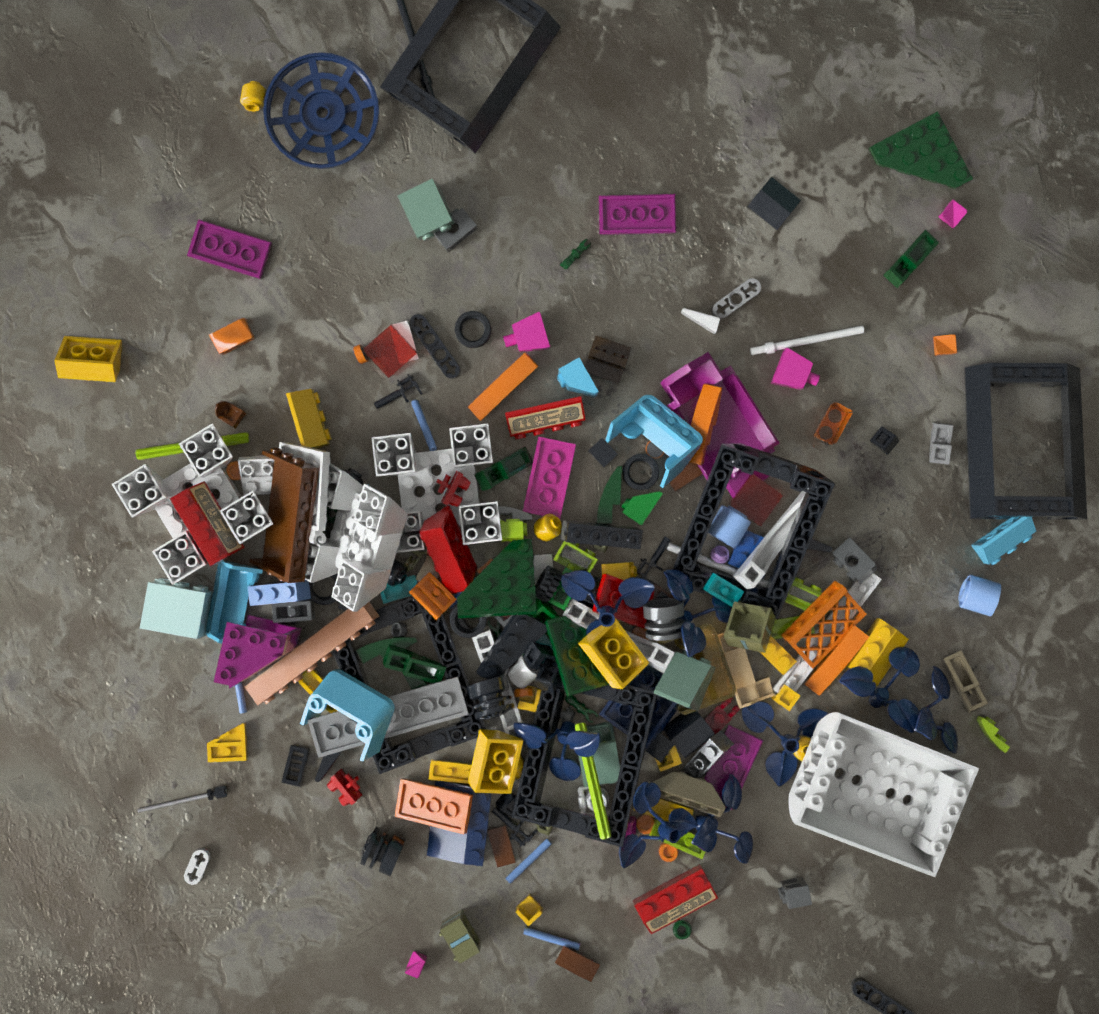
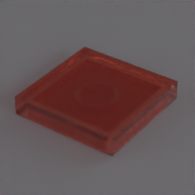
(389, 350)
(756, 499)

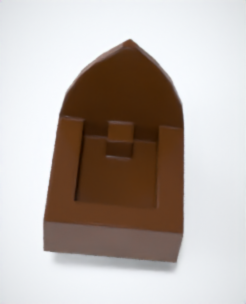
(229, 413)

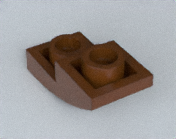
(577, 963)

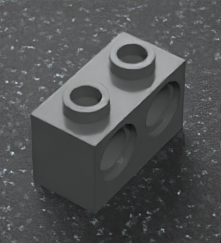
(795, 893)

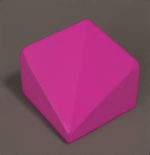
(952, 213)
(415, 964)

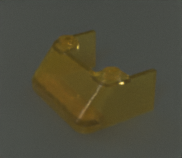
(722, 683)

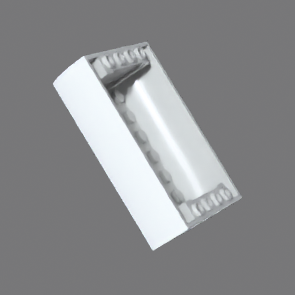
(861, 812)

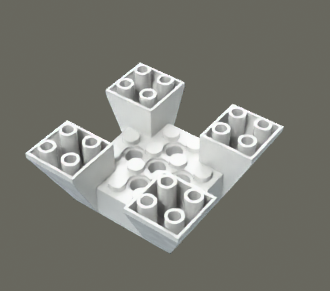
(469, 449)
(147, 491)
(360, 543)

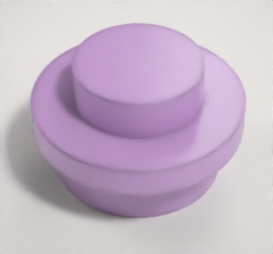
(720, 554)

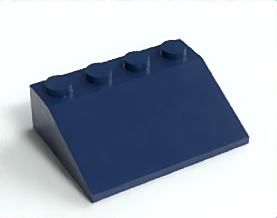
(664, 709)
(467, 847)

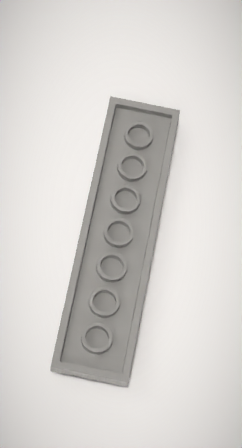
(412, 711)

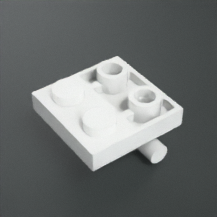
(256, 474)

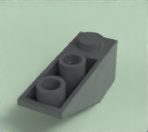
(708, 755)

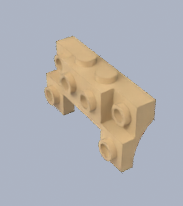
(747, 689)

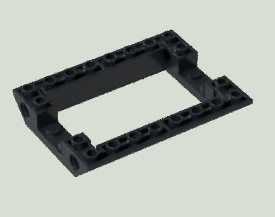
(470, 134)
(801, 478)
(982, 498)
(451, 735)
(536, 765)

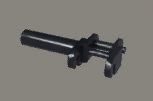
(398, 393)
(654, 559)
(514, 826)

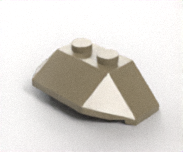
(690, 792)

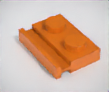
(432, 595)

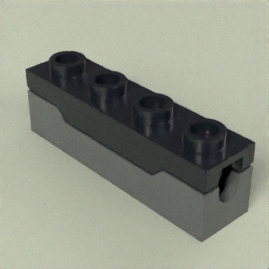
(601, 534)

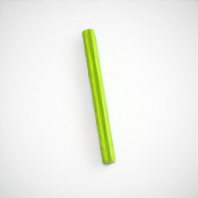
(172, 449)
(595, 791)

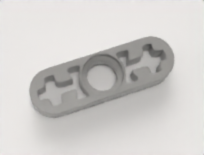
(751, 294)

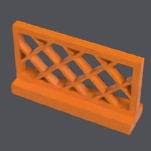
(816, 615)

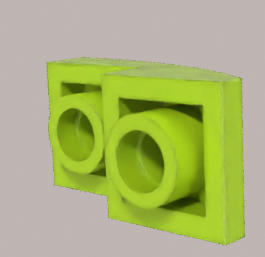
(988, 728)

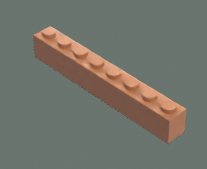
(310, 652)

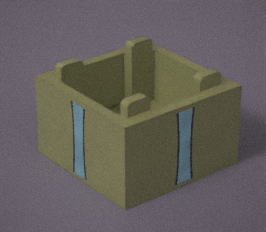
(749, 627)
(460, 936)

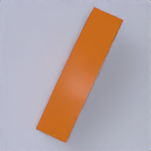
(503, 386)
(705, 418)
(836, 660)

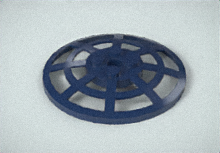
(313, 103)

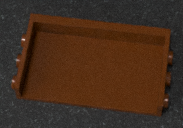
(292, 514)

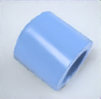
(729, 526)
(979, 595)

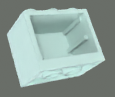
(176, 608)

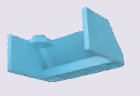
(662, 428)
(229, 597)
(357, 701)

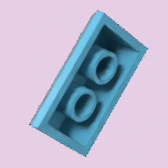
(576, 379)
(1004, 539)

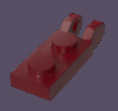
(719, 718)

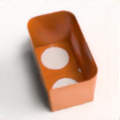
(232, 336)
(841, 424)

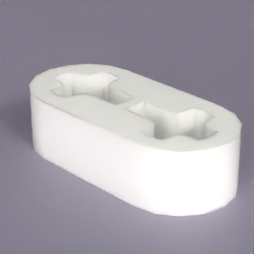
(193, 864)

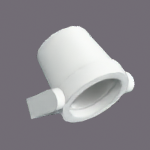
(585, 801)

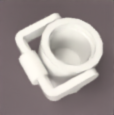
(522, 674)

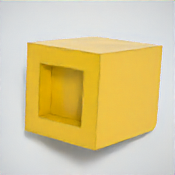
(786, 697)
(530, 702)
(673, 760)
(529, 910)

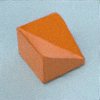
(945, 345)

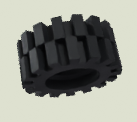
(547, 583)

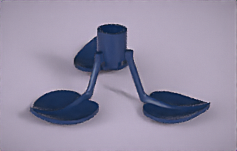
(633, 590)
(693, 637)
(860, 683)
(925, 722)
(584, 744)
(781, 765)
(679, 824)
(707, 825)

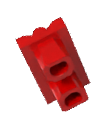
(457, 481)
(347, 786)

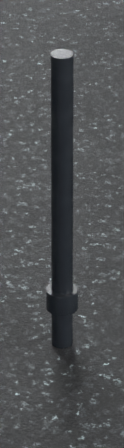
(425, 80)

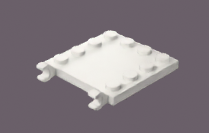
(321, 460)

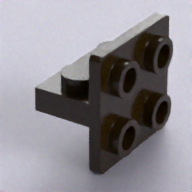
(607, 359)

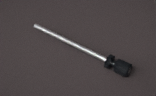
(219, 792)

